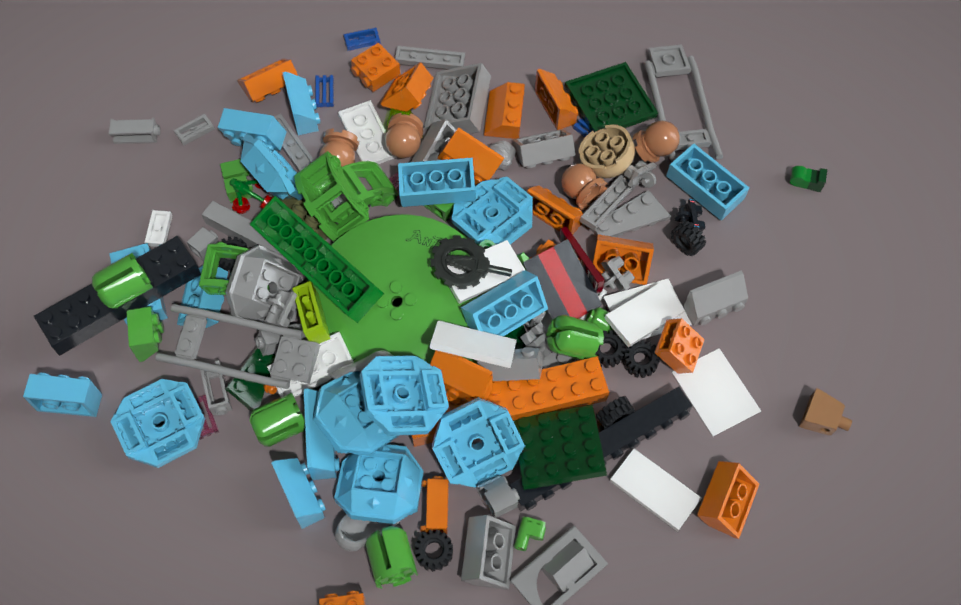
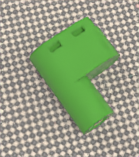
(528, 529)

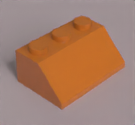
(266, 80)
(408, 89)
(555, 100)
(505, 111)
(466, 146)
(554, 210)
(635, 255)
(463, 377)
(728, 498)

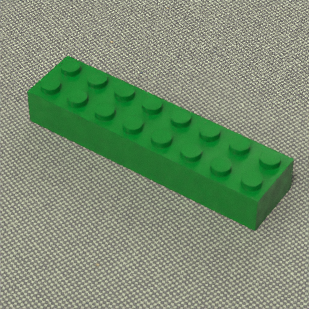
(317, 259)

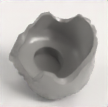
(506, 150)

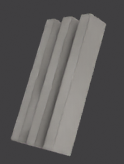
(195, 131)

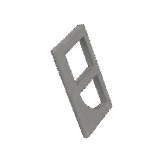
(526, 579)

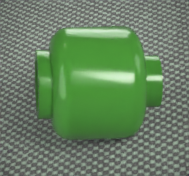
(597, 316)

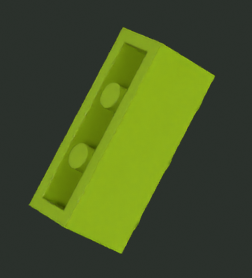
(311, 313)

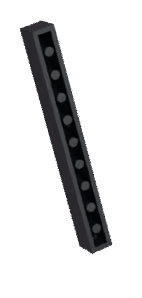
(619, 437)

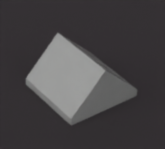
(567, 565)

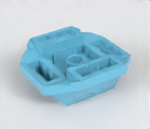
(269, 168)
(498, 214)
(418, 385)
(142, 412)
(342, 419)
(491, 456)
(380, 500)

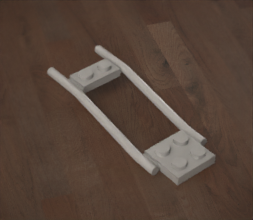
(673, 61)
(293, 359)

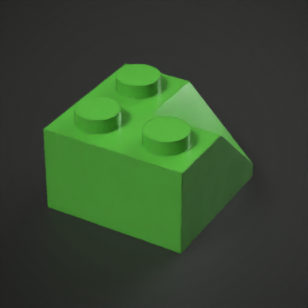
(144, 332)

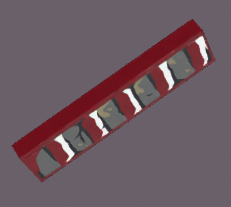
(591, 271)

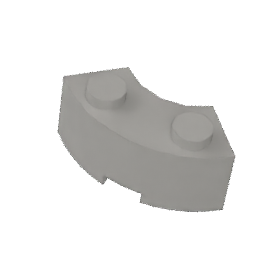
(498, 495)

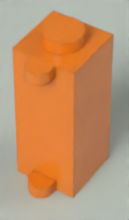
(436, 505)

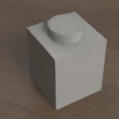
(200, 241)

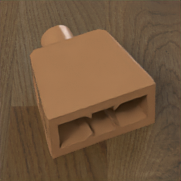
(824, 414)

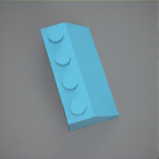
(506, 305)
(320, 452)

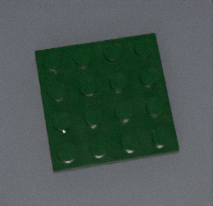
(611, 98)
(560, 447)

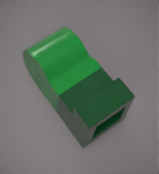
(808, 178)

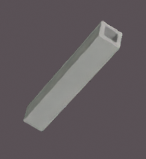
(234, 226)

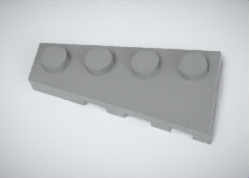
(633, 215)

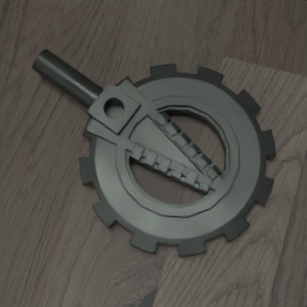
(475, 264)

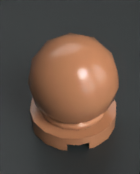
(404, 135)
(658, 140)
(340, 145)
(582, 184)

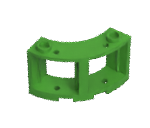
(314, 172)
(381, 195)
(213, 254)

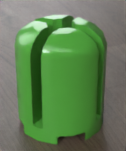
(121, 282)
(574, 337)
(277, 420)
(390, 557)

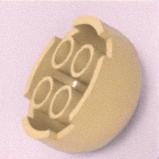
(607, 151)

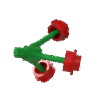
(241, 204)

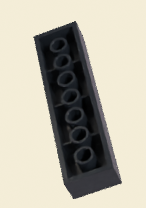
(85, 315)

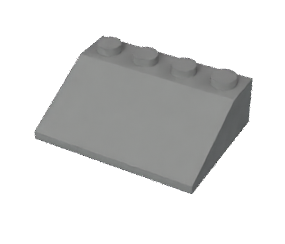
(459, 97)

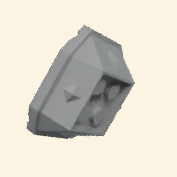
(249, 280)

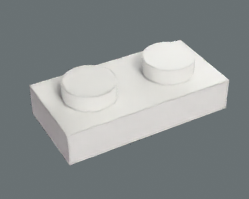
(158, 228)

